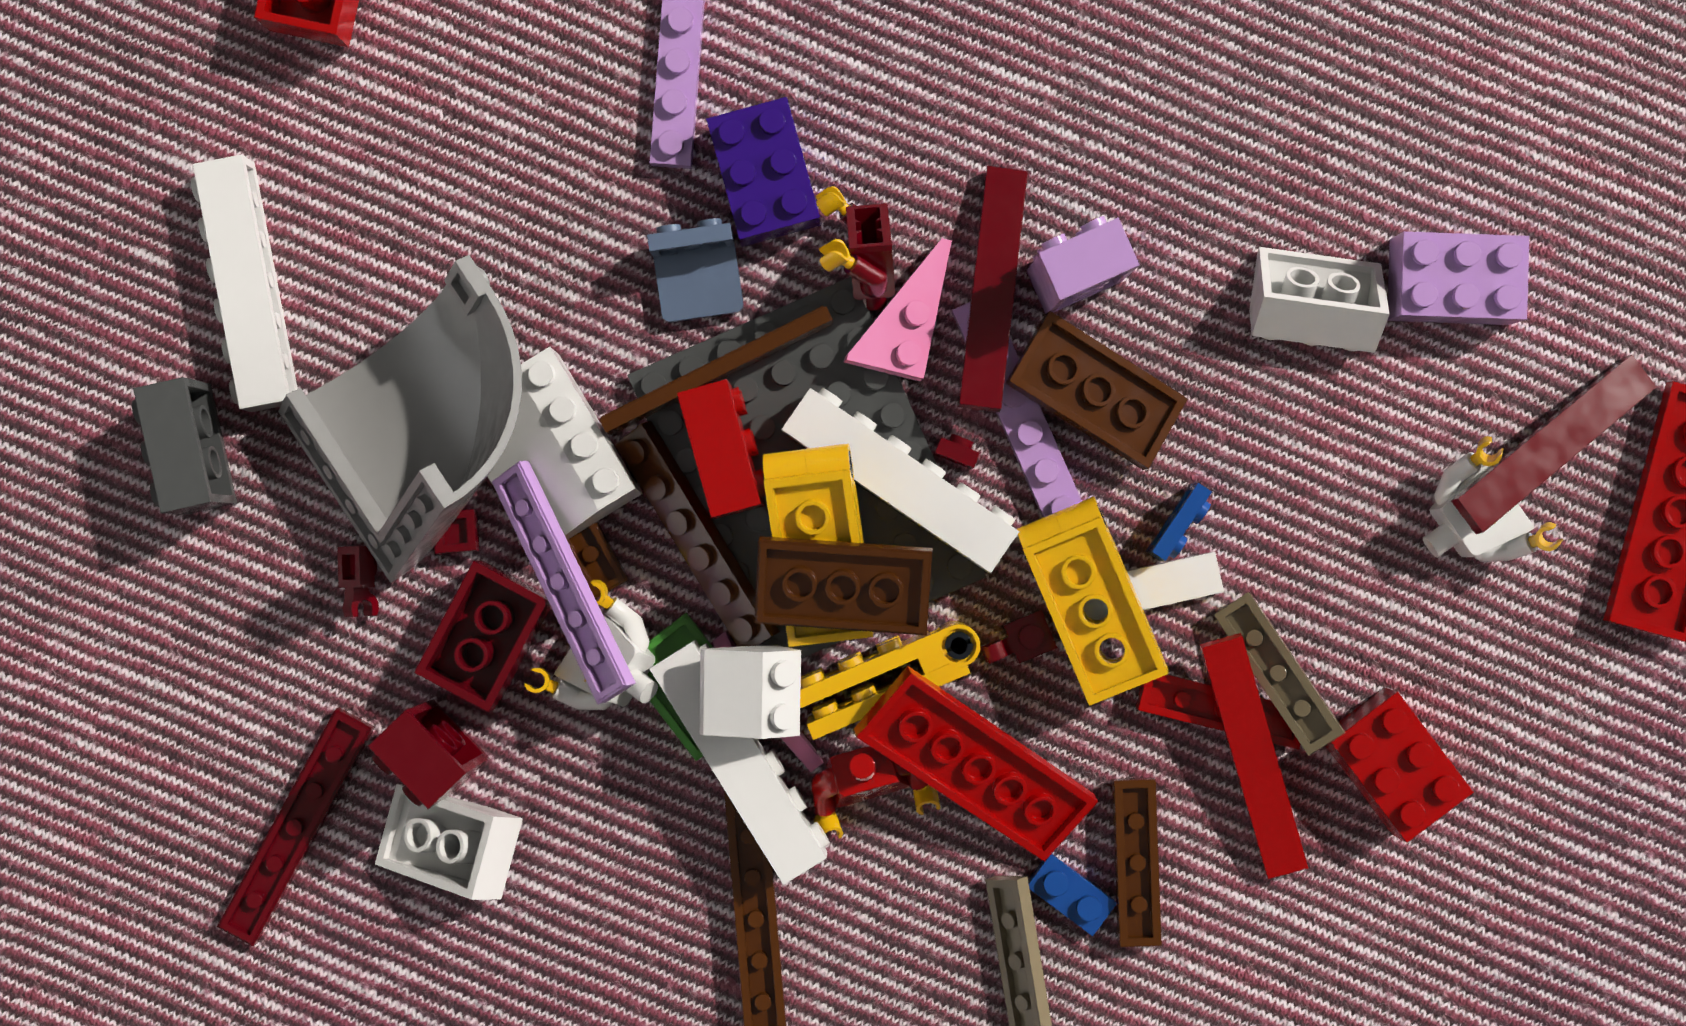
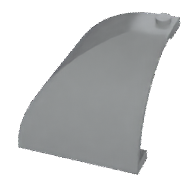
(416, 421)

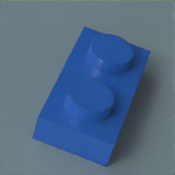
(1171, 536)
(1071, 894)

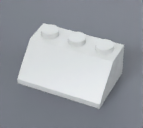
(1318, 300)

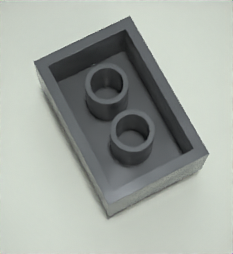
(183, 446)

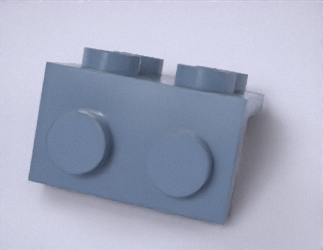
(696, 270)

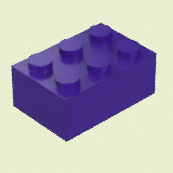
(764, 171)

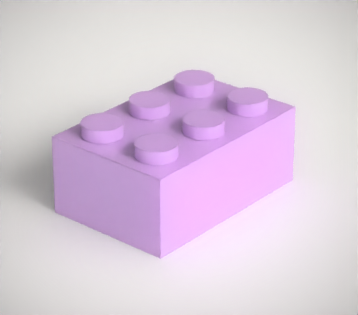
(1082, 265)
(1458, 278)

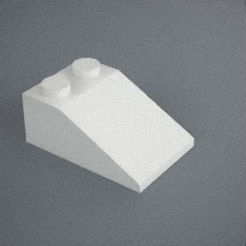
(450, 845)

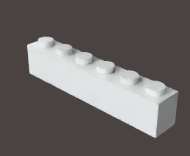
(244, 282)
(903, 482)
(746, 775)

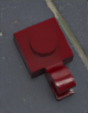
(356, 574)
(1024, 638)

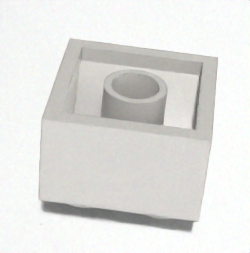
(750, 691)

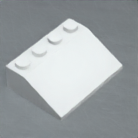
(566, 447)

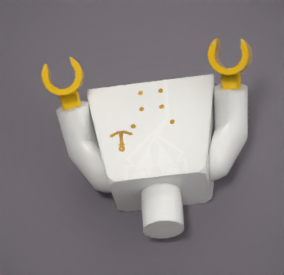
(1502, 541)
(633, 643)

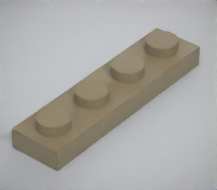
(1281, 675)
(1018, 951)

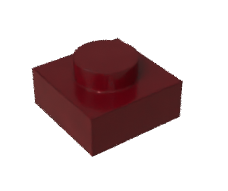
(957, 451)
(461, 535)

